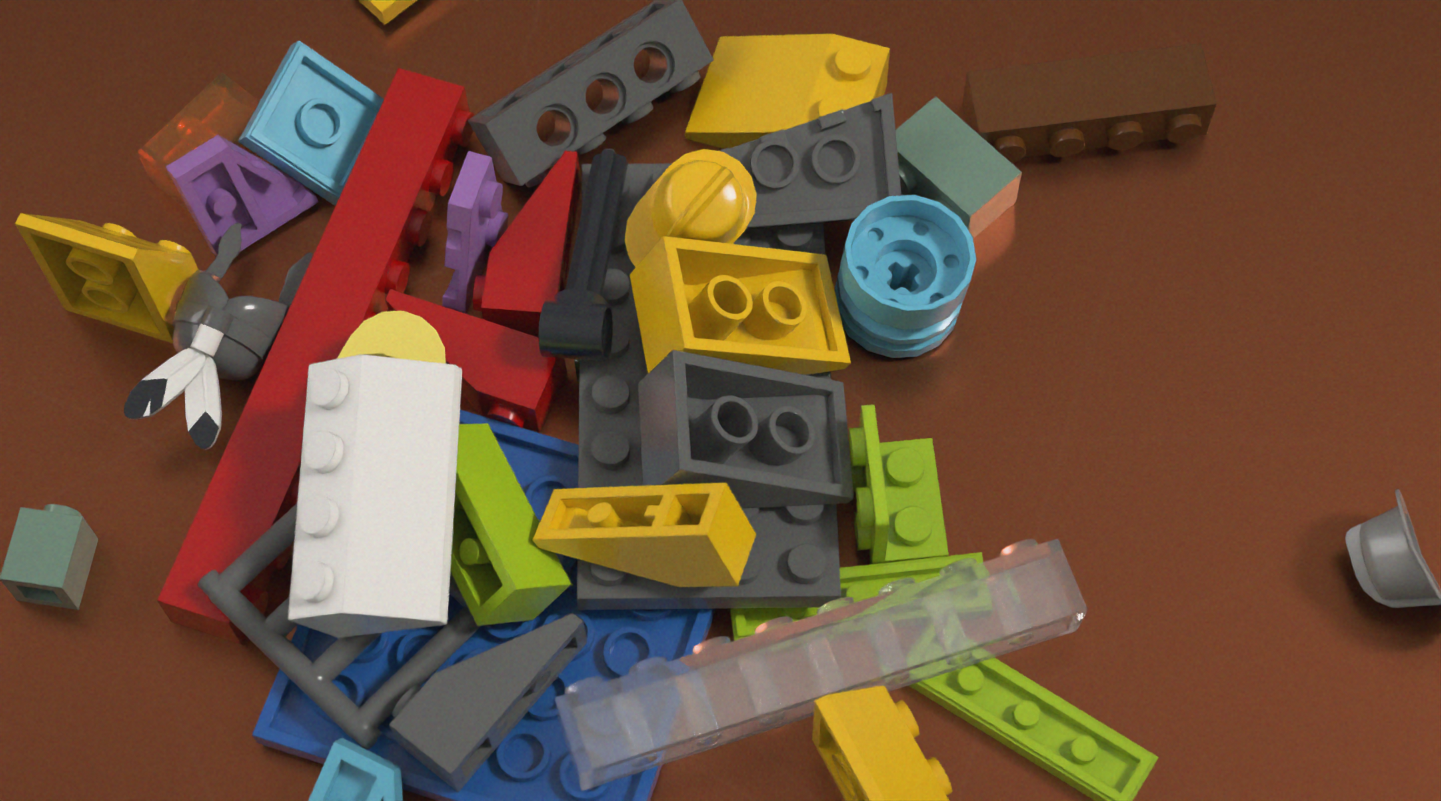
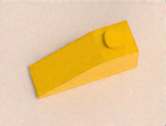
(652, 531)

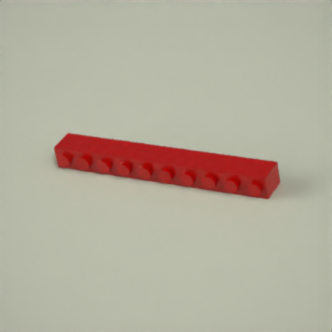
(347, 282)

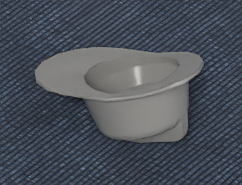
(1390, 560)

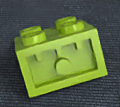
(895, 495)

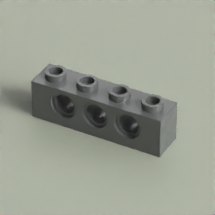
(510, 124)

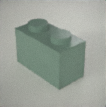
(955, 166)

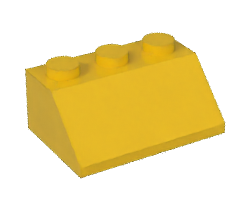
(873, 748)

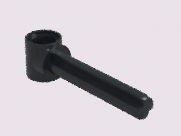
(579, 318)

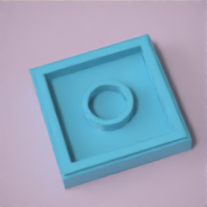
(312, 121)

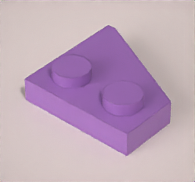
(232, 187)
(473, 227)

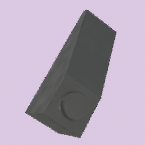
(477, 702)

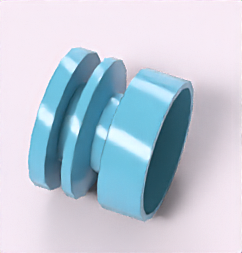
(904, 275)

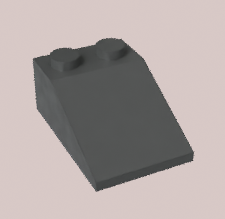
(748, 426)

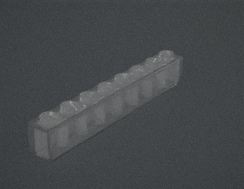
(778, 673)

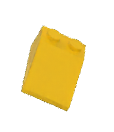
(781, 83)
(110, 272)
(739, 306)

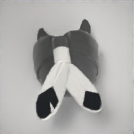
(214, 341)

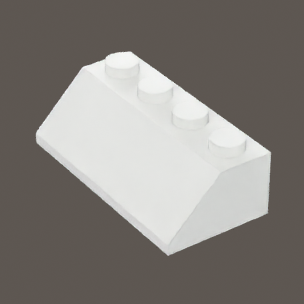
(376, 495)

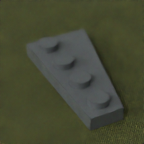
(822, 167)

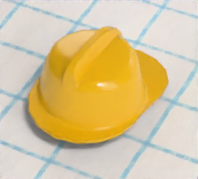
(696, 198)

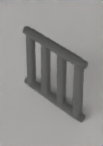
(317, 677)

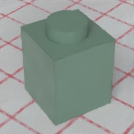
(49, 556)

